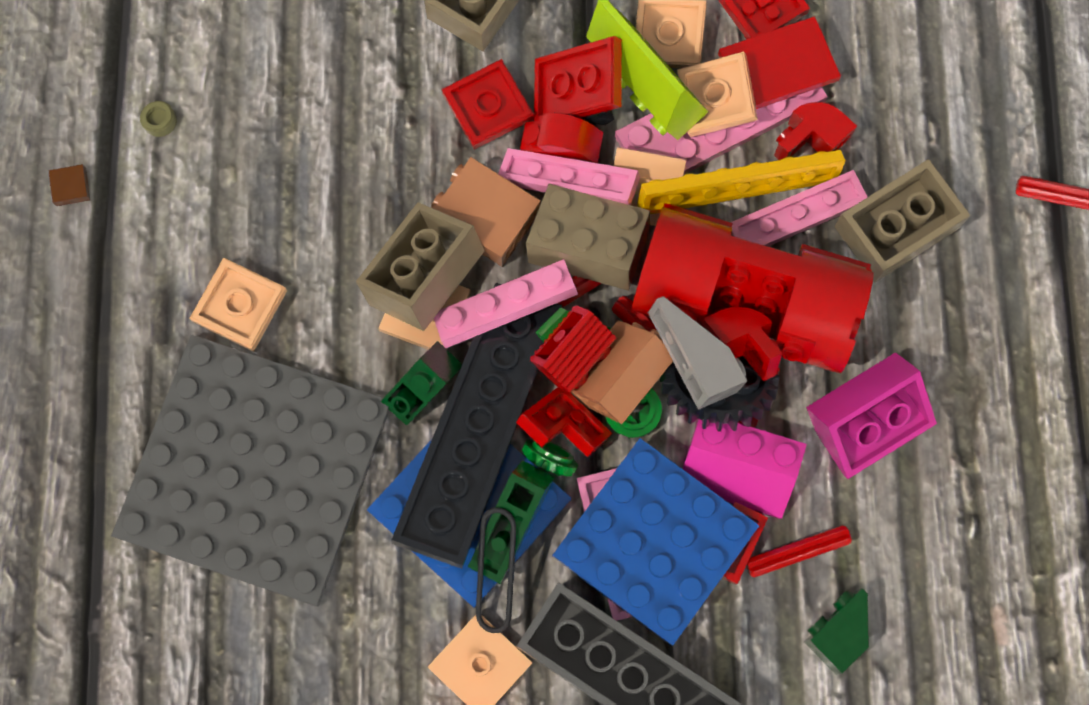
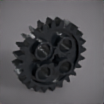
(747, 403)

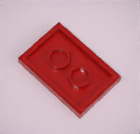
(786, 61)
(579, 80)

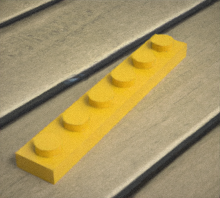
(741, 182)

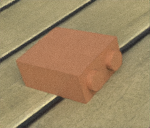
(490, 204)
(626, 373)

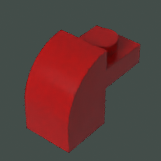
(815, 124)
(563, 137)
(748, 336)

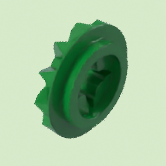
(648, 418)
(550, 457)

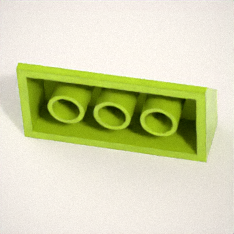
(647, 74)

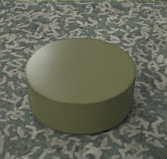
(158, 118)

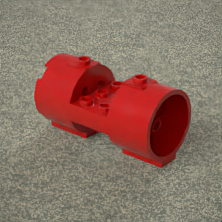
(808, 296)

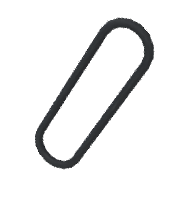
(481, 567)

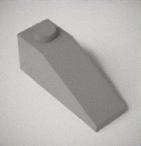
(700, 357)

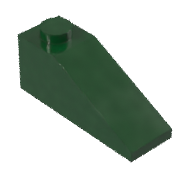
(523, 499)

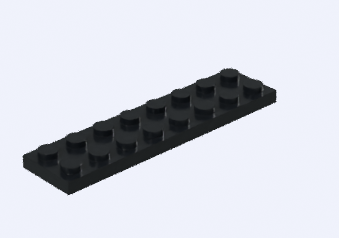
(471, 441)

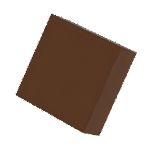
(69, 185)

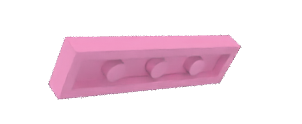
(538, 170)
(800, 211)
(504, 303)

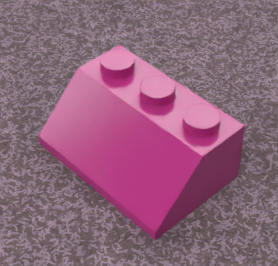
(872, 414)
(745, 465)

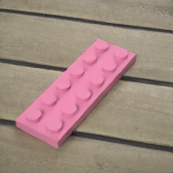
(704, 148)

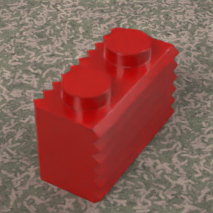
(573, 349)

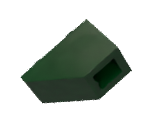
(421, 383)
(844, 634)

